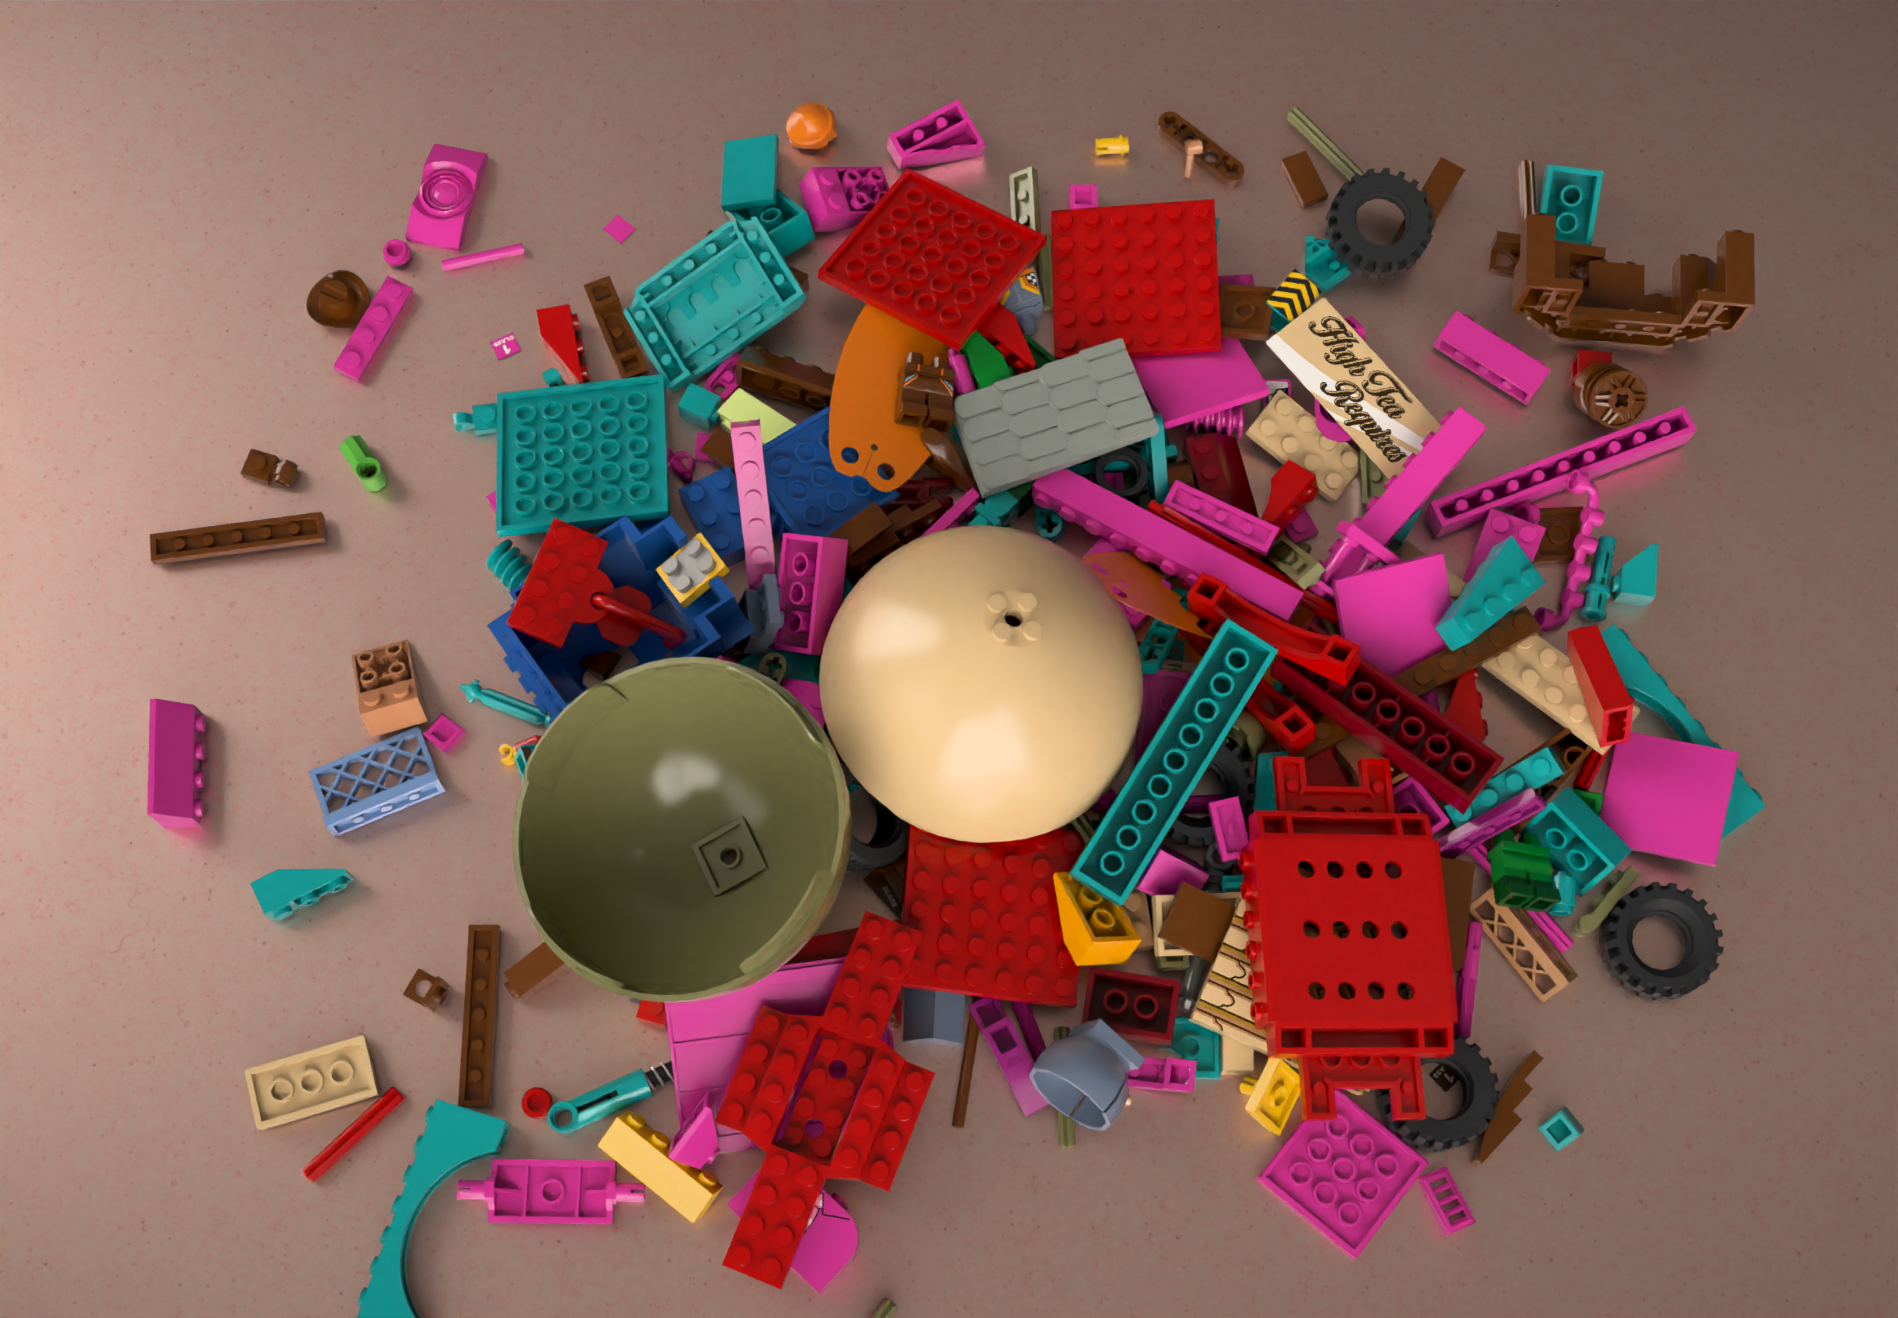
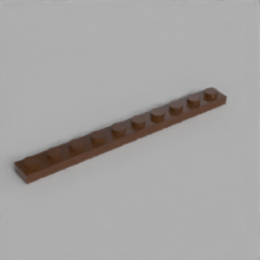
(1439, 671)

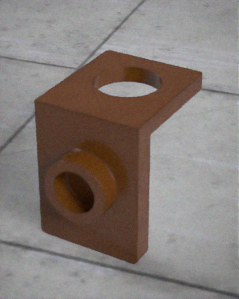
(436, 994)

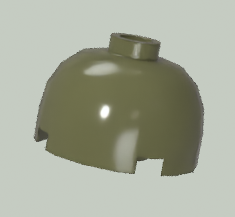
(1247, 735)

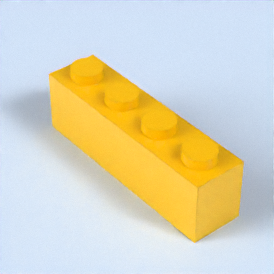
(646, 1157)

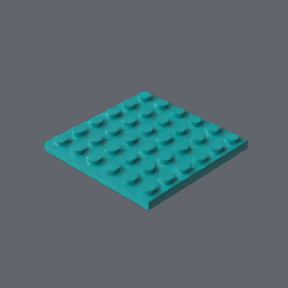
(582, 455)

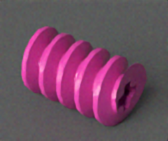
(1228, 418)

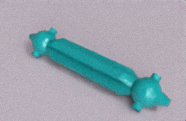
(505, 703)

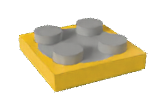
(692, 569)

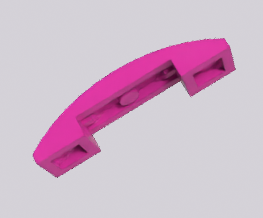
(1164, 1075)

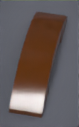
(615, 328)
(863, 528)

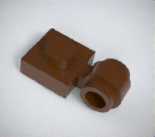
(263, 466)

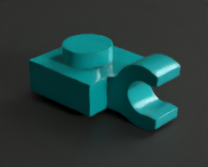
(482, 420)

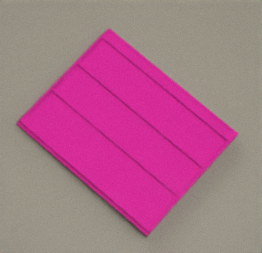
(712, 1034)

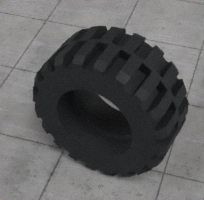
(1476, 1110)

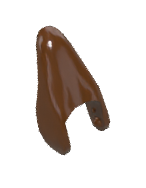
(945, 460)

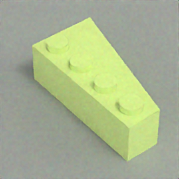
(745, 407)

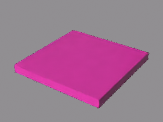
(1199, 383)
(1395, 611)
(1669, 797)
(1343, 1174)

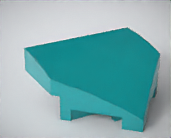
(1322, 266)

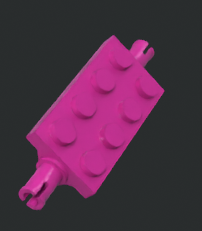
(551, 1191)

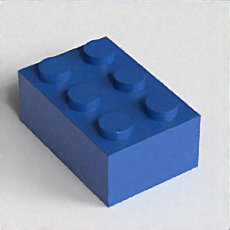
(715, 512)

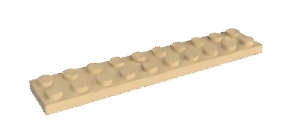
(1535, 672)

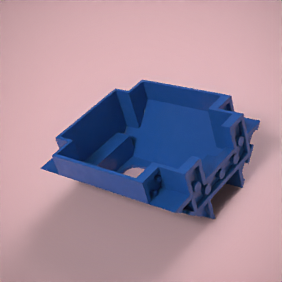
(630, 559)

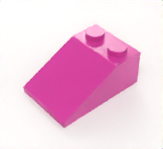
(1498, 528)

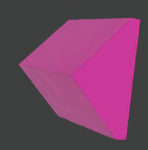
(1167, 870)

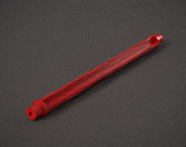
(1310, 600)

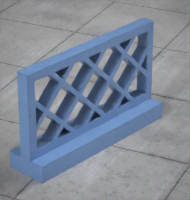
(378, 803)

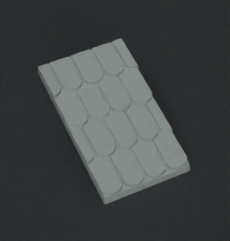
(1053, 417)

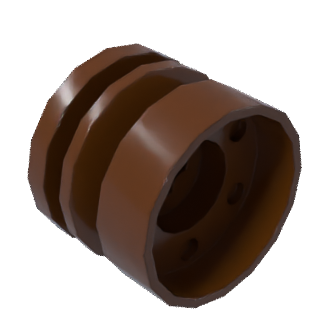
(1596, 393)

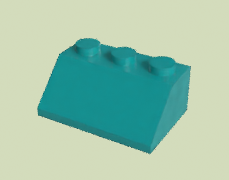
(1577, 840)

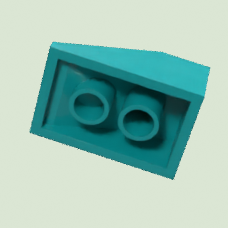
(1573, 199)
(784, 222)

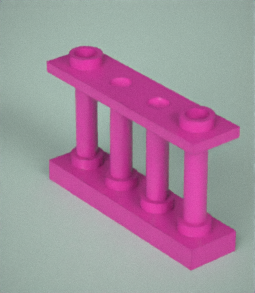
(1353, 538)

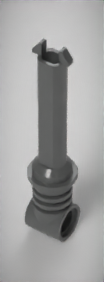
(1194, 974)

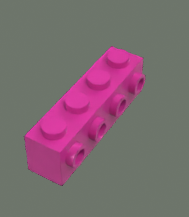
(1491, 357)

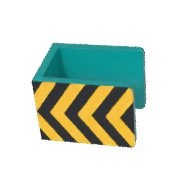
(1292, 299)

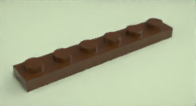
(237, 538)
(479, 1016)

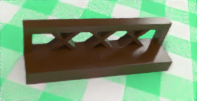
(1509, 245)

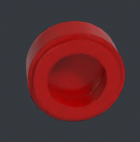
(536, 1102)

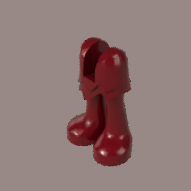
(924, 490)

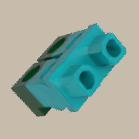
(1004, 507)

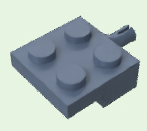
(764, 614)

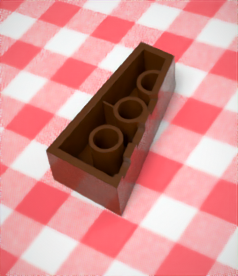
(1571, 753)

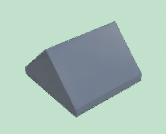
(933, 1017)

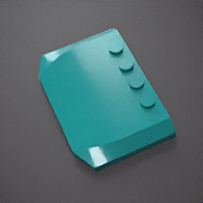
(713, 301)

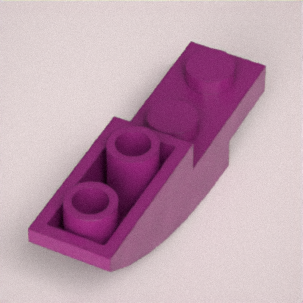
(1008, 1051)

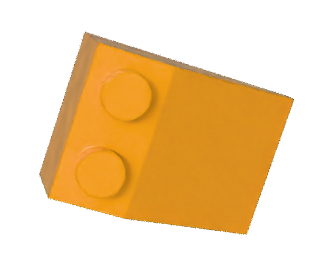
(1093, 926)

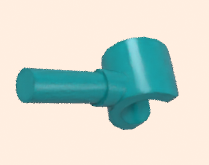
(553, 377)

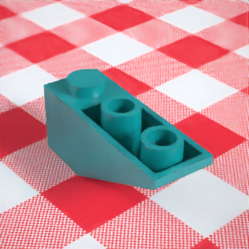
(291, 888)

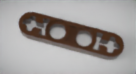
(1188, 129)

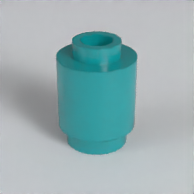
(1567, 888)

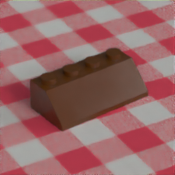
(784, 378)

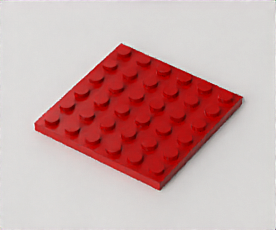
(932, 258)
(1137, 278)
(990, 917)

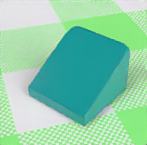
(1561, 1128)

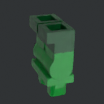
(1522, 872)

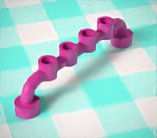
(1577, 571)

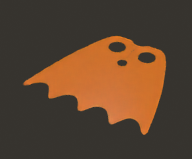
(1145, 589)

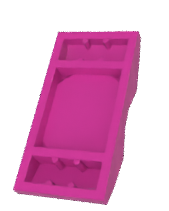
(446, 197)

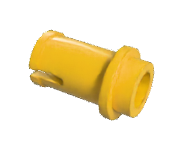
(1112, 145)

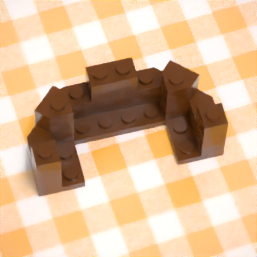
(1612, 299)

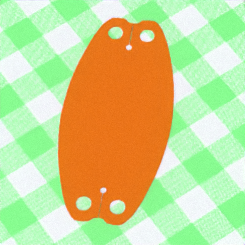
(866, 399)

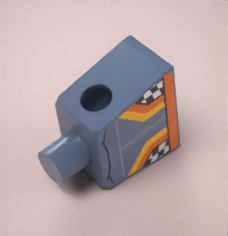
(1025, 301)

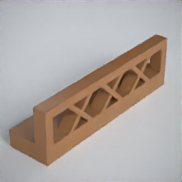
(1533, 941)

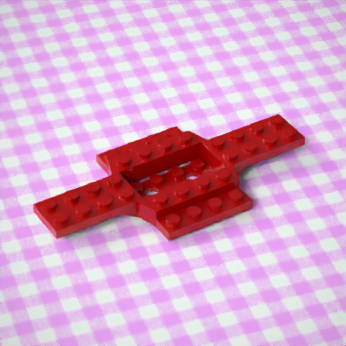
(879, 1120)

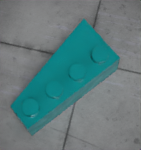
(1494, 590)

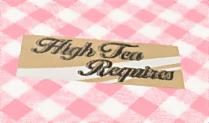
(1354, 386)

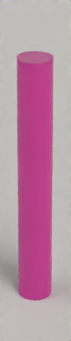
(481, 257)

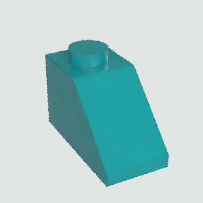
(1637, 578)

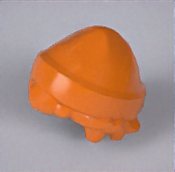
(811, 126)

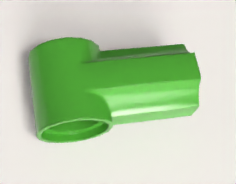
(363, 463)

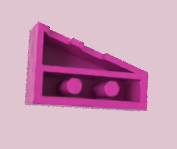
(936, 139)

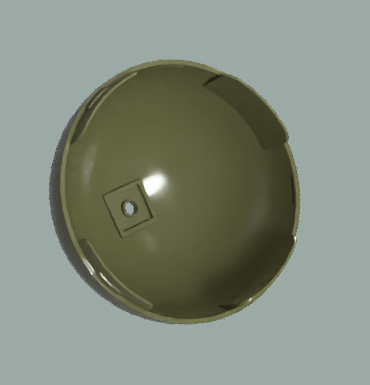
(642, 801)

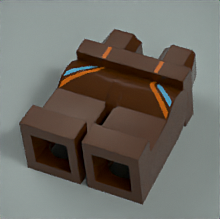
(925, 393)

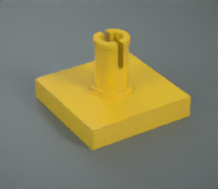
(1272, 1095)

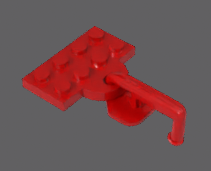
(561, 590)

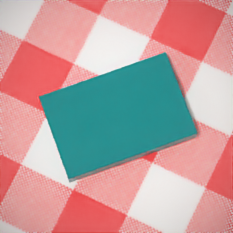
(750, 173)

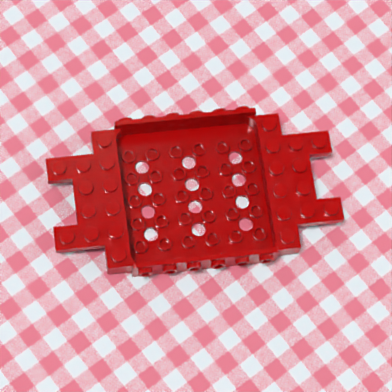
(1362, 1038)

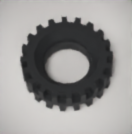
(1364, 254)
(1235, 782)
(1688, 916)

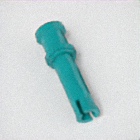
(1598, 591)

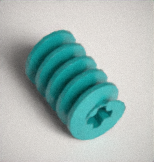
(508, 565)

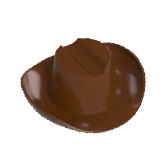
(338, 300)

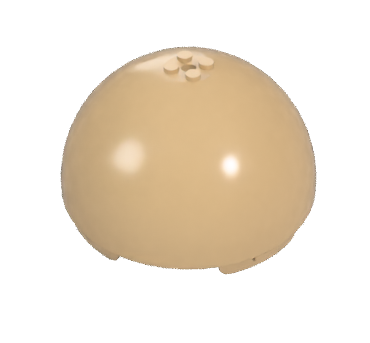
(975, 719)

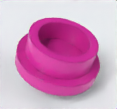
(396, 252)

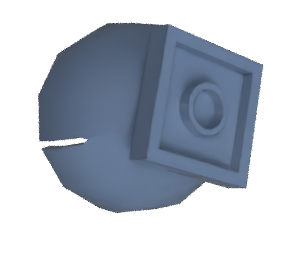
(1088, 1064)

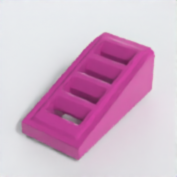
(1456, 1196)

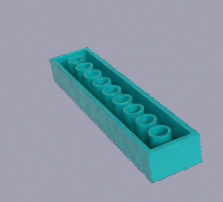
(1173, 763)

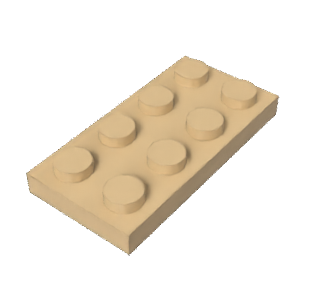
(1292, 434)
(311, 1082)

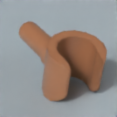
(1192, 147)

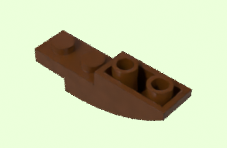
(905, 528)

